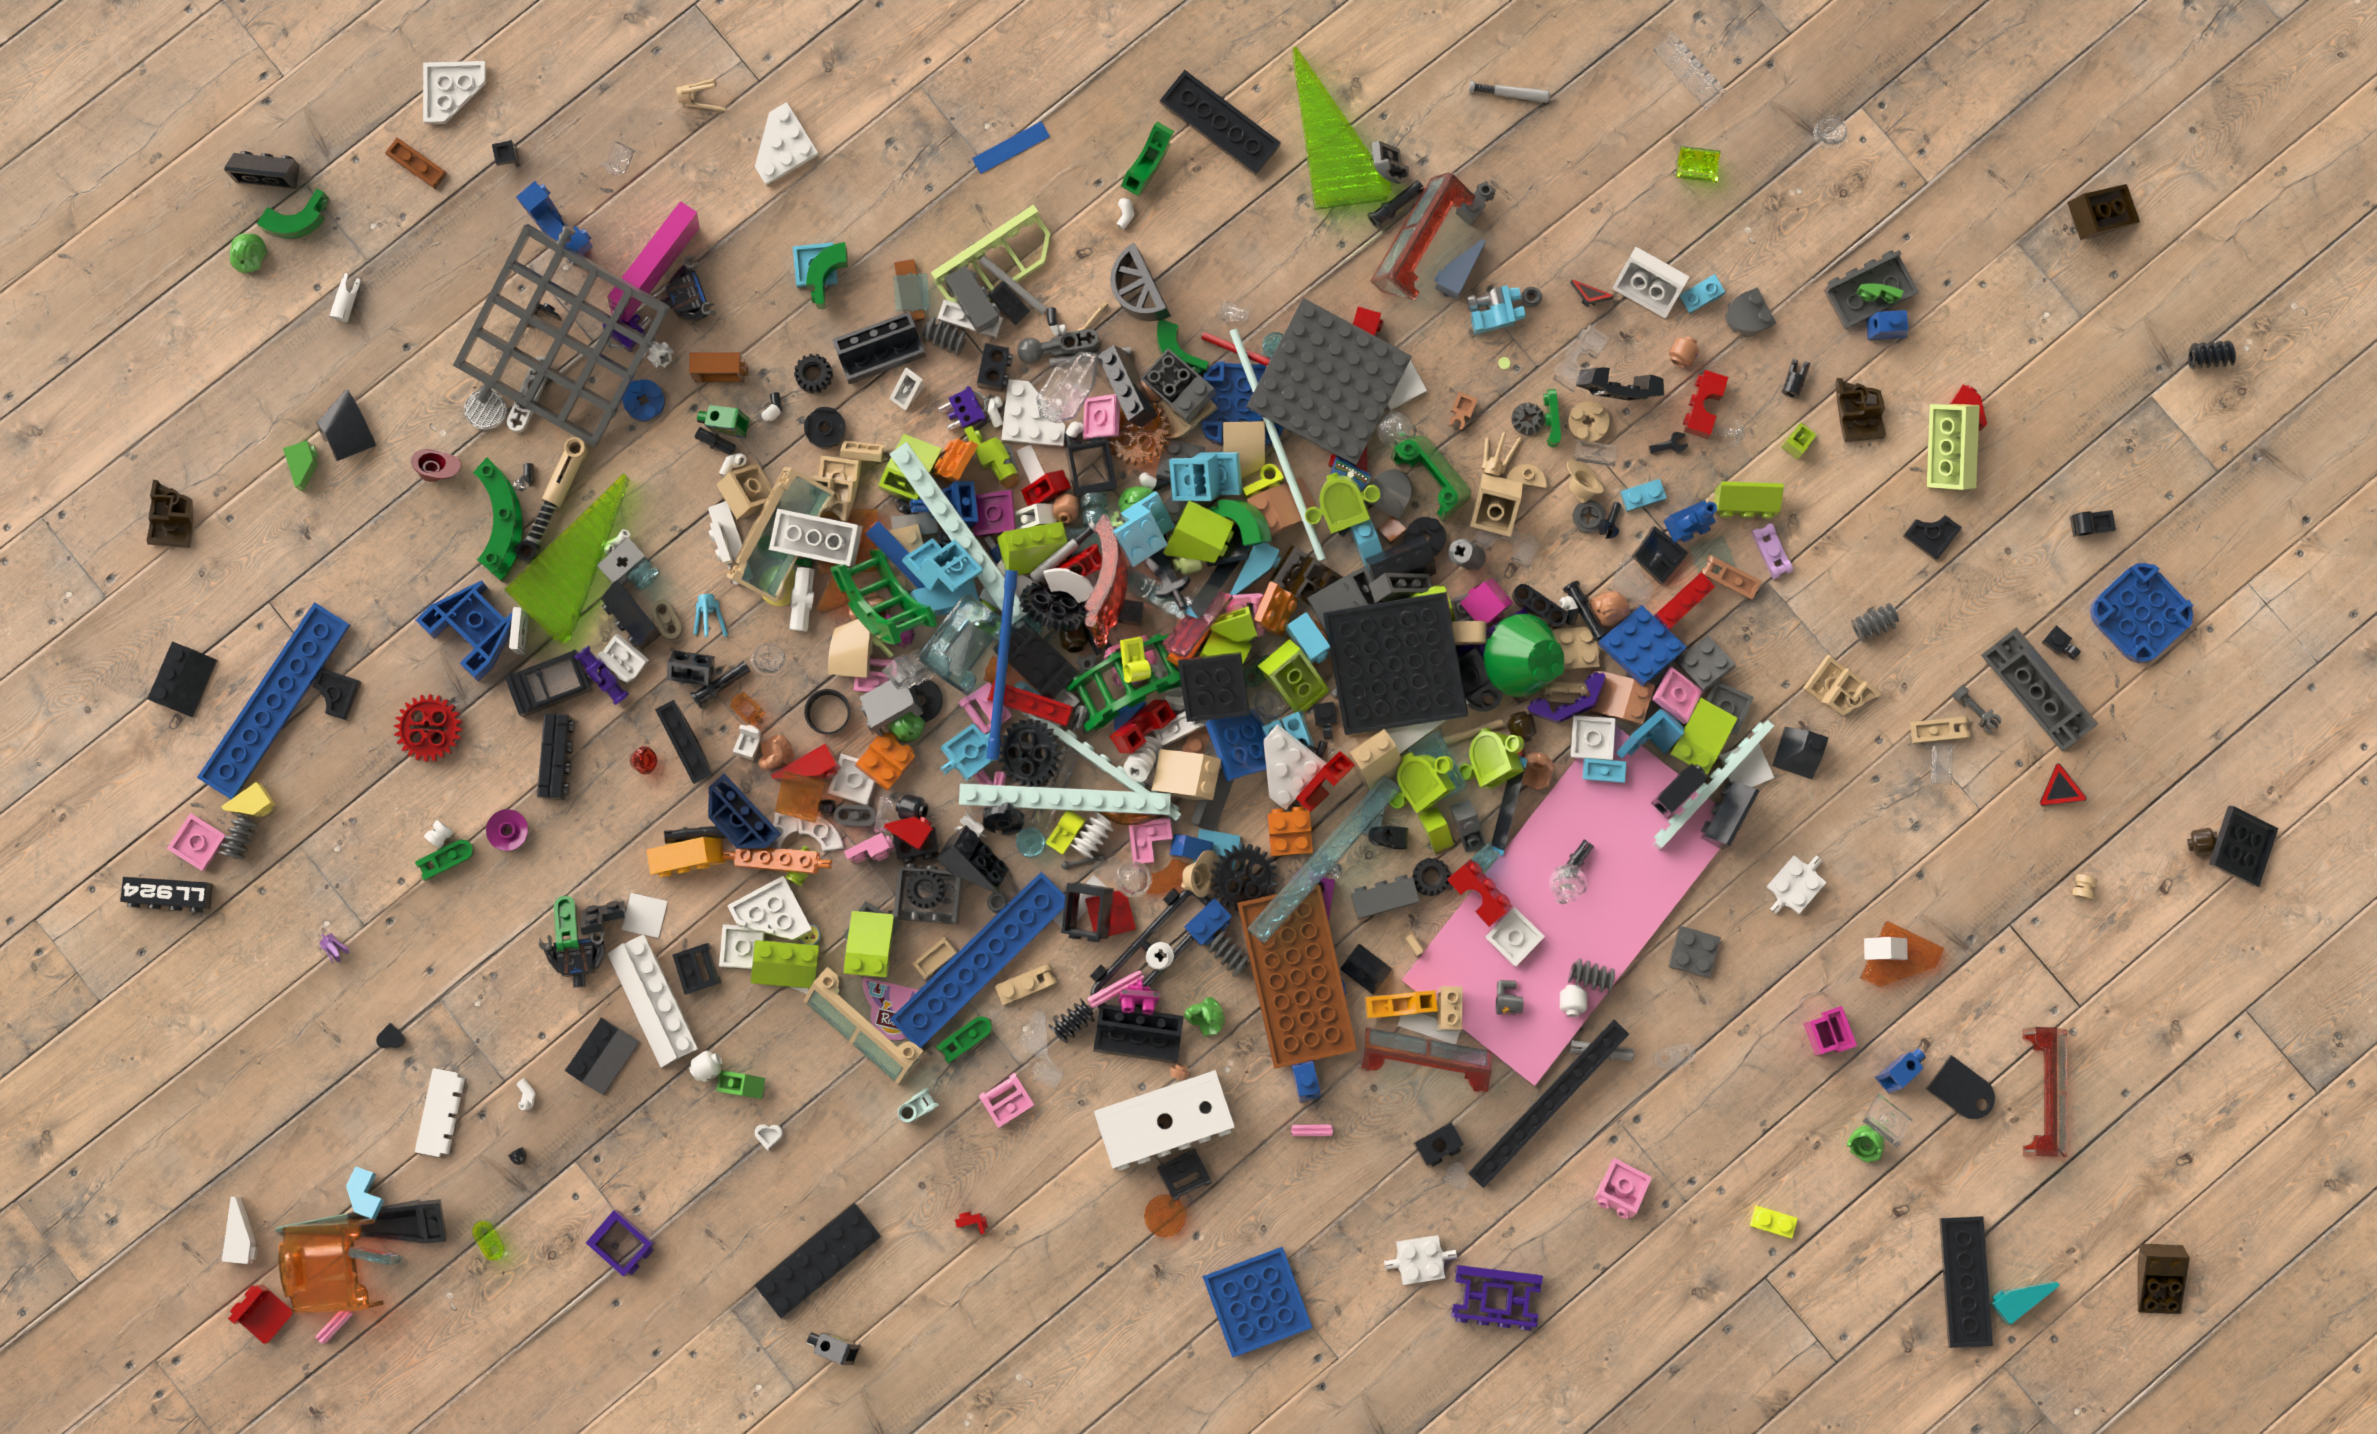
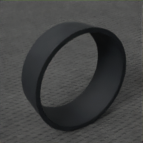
(815, 696)

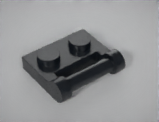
(689, 970)
(1181, 1168)

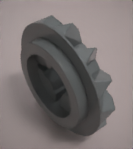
(1525, 427)
(1582, 509)

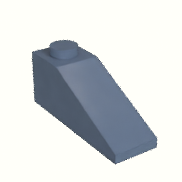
(1456, 273)

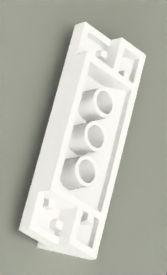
(652, 1000)

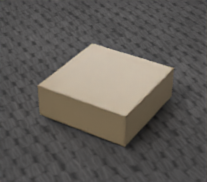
(1414, 945)

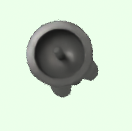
(1081, 714)

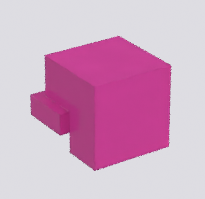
(1487, 602)
(1830, 1032)

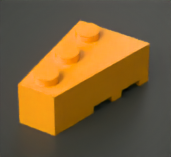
(685, 855)

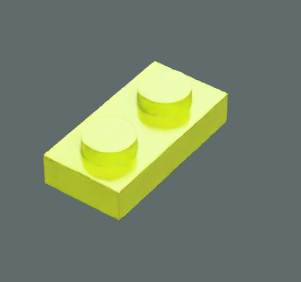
(1773, 1222)

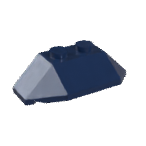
(738, 816)

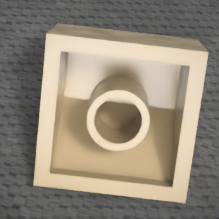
(745, 490)

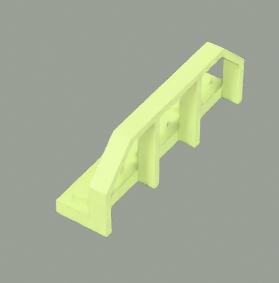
(994, 240)

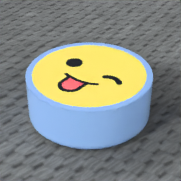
(811, 938)

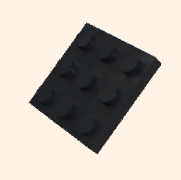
(1213, 687)
(2243, 846)

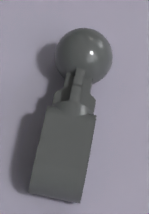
(1031, 350)

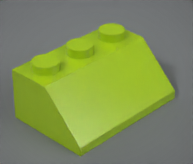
(1748, 499)
(1030, 546)
(784, 964)

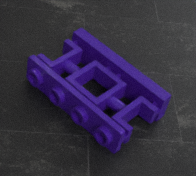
(1498, 1280)

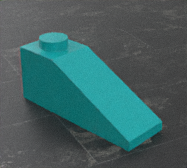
(2016, 1302)

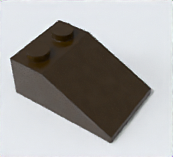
(2103, 211)

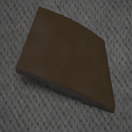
(1860, 411)
(169, 517)
(1303, 574)

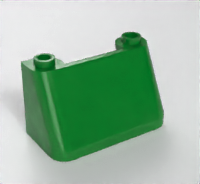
(1454, 489)

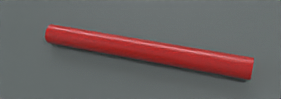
(1231, 347)

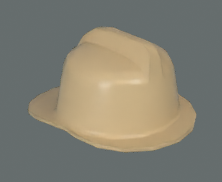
(1583, 481)
(1197, 875)

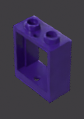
(604, 1229)

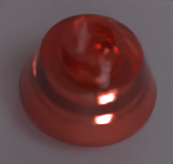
(643, 760)

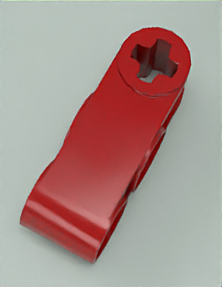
(1089, 560)

